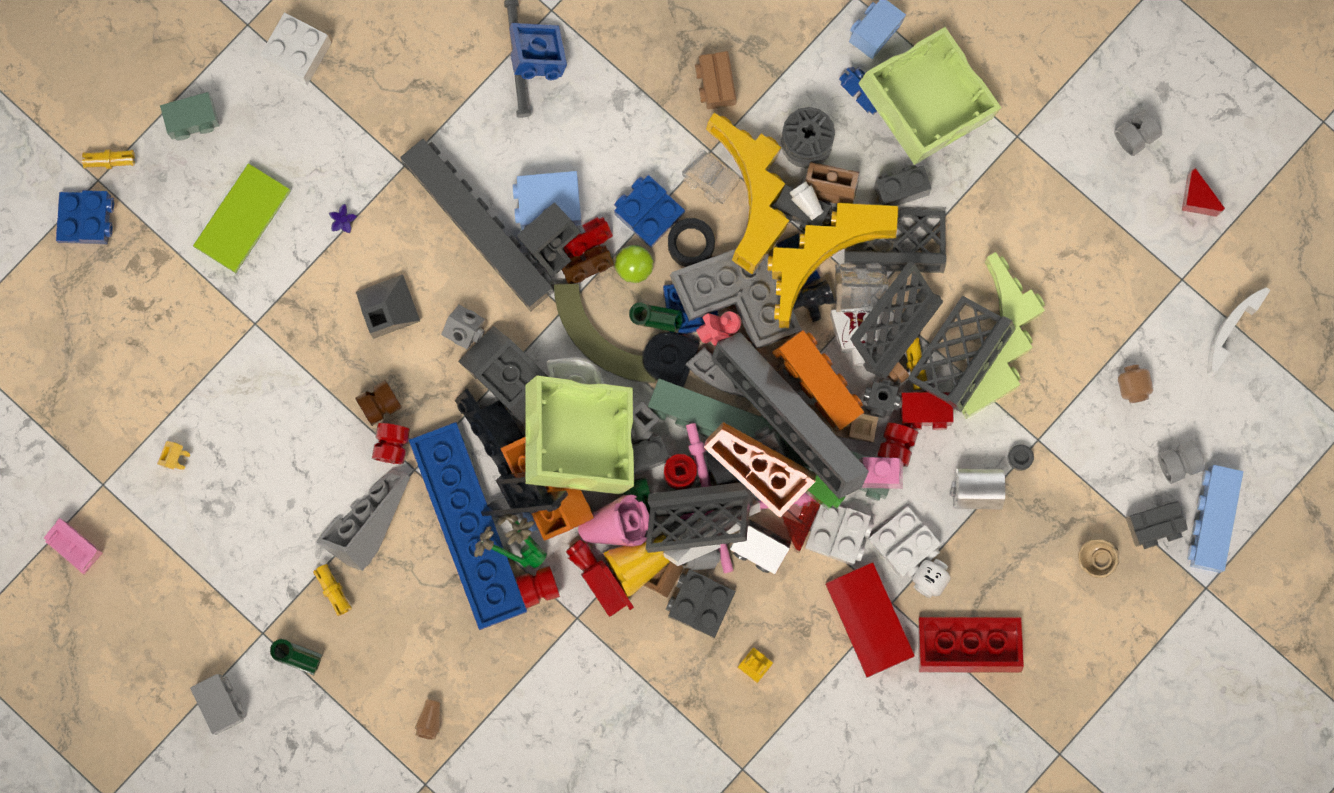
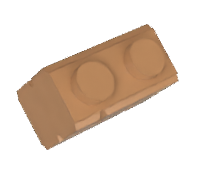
(716, 79)
(832, 183)

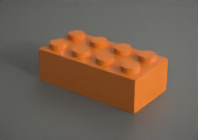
(573, 509)

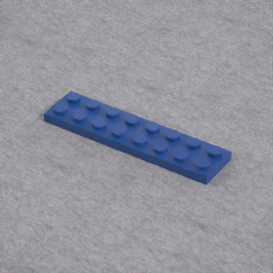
(458, 506)

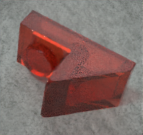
(798, 532)

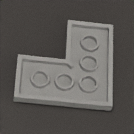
(722, 283)

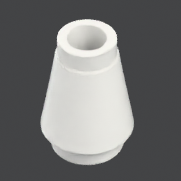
(806, 200)

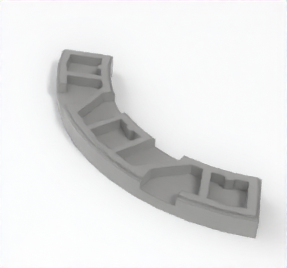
(710, 373)

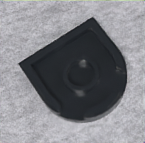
(667, 356)

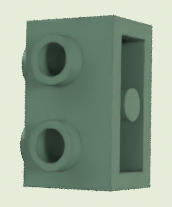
(190, 116)

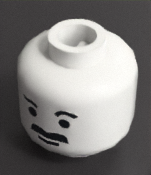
(931, 578)

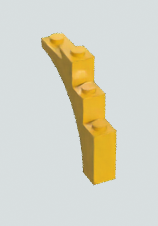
(763, 189)
(853, 225)

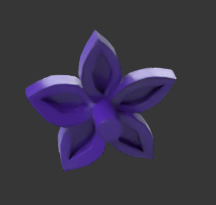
(342, 219)

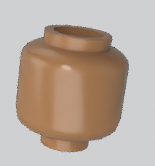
(1135, 384)

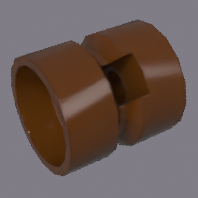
(378, 402)

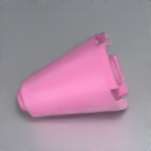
(618, 523)

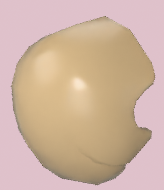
(1098, 558)

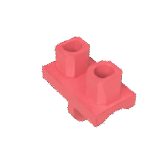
(718, 328)

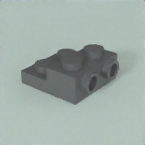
(700, 603)

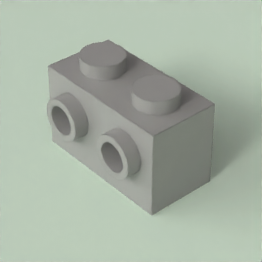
(217, 703)

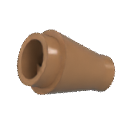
(429, 721)

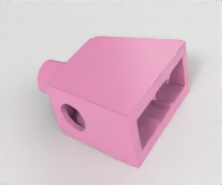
(883, 472)

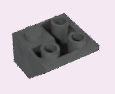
(387, 306)

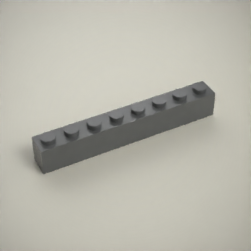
(477, 225)
(790, 415)

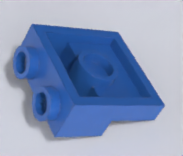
(537, 51)
(648, 210)
(84, 217)

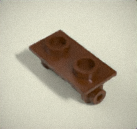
(597, 262)

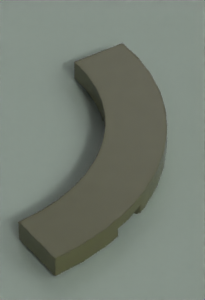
(591, 342)

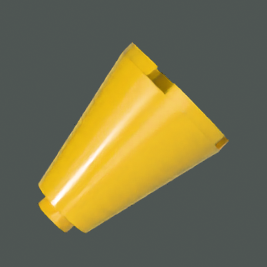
(634, 565)

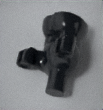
(814, 297)

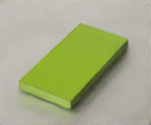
(241, 218)

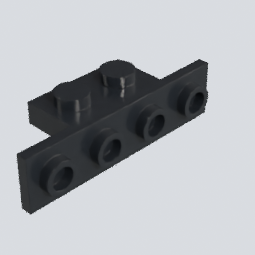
(492, 426)
(522, 497)

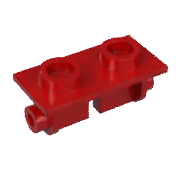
(596, 233)

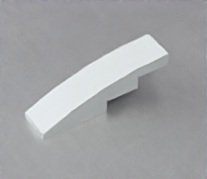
(683, 556)

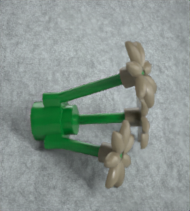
(531, 552)

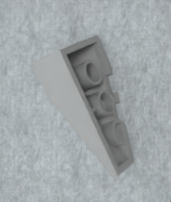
(361, 532)

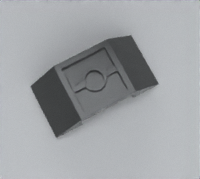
(502, 370)

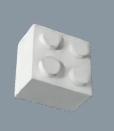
(295, 48)

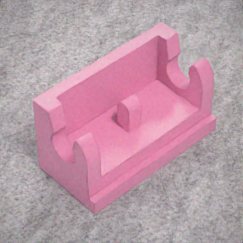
(72, 546)

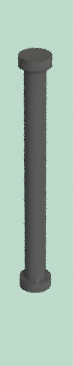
(523, 110)

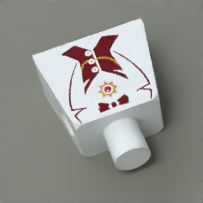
(844, 327)

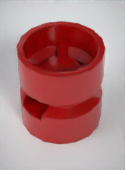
(898, 442)
(390, 443)
(680, 472)
(537, 587)

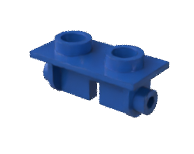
(851, 85)

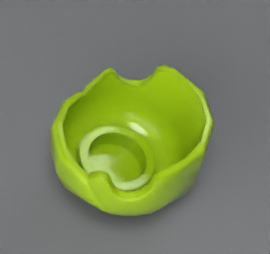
(633, 264)

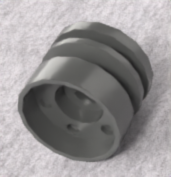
(815, 149)

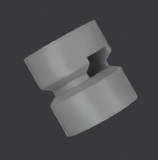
(1140, 131)
(1178, 463)

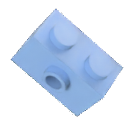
(876, 28)

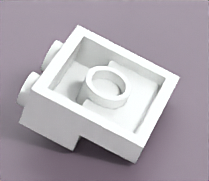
(839, 534)
(905, 543)

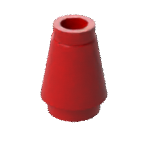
(581, 555)

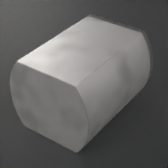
(978, 489)

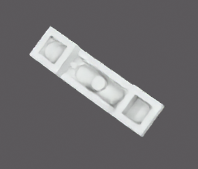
(1217, 352)

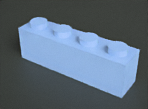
(1216, 518)

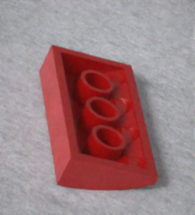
(869, 620)
(970, 644)

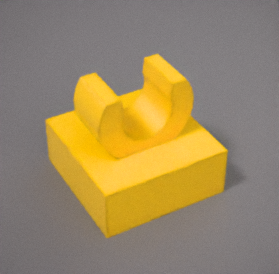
(170, 456)
(755, 665)

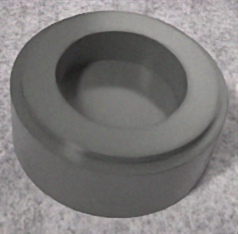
(1020, 457)

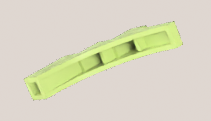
(1021, 310)

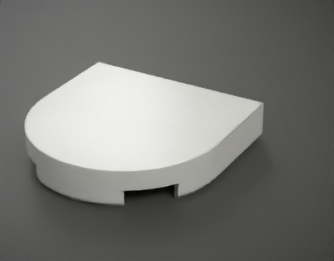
(574, 369)

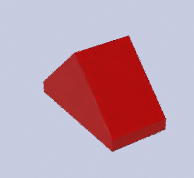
(1199, 196)

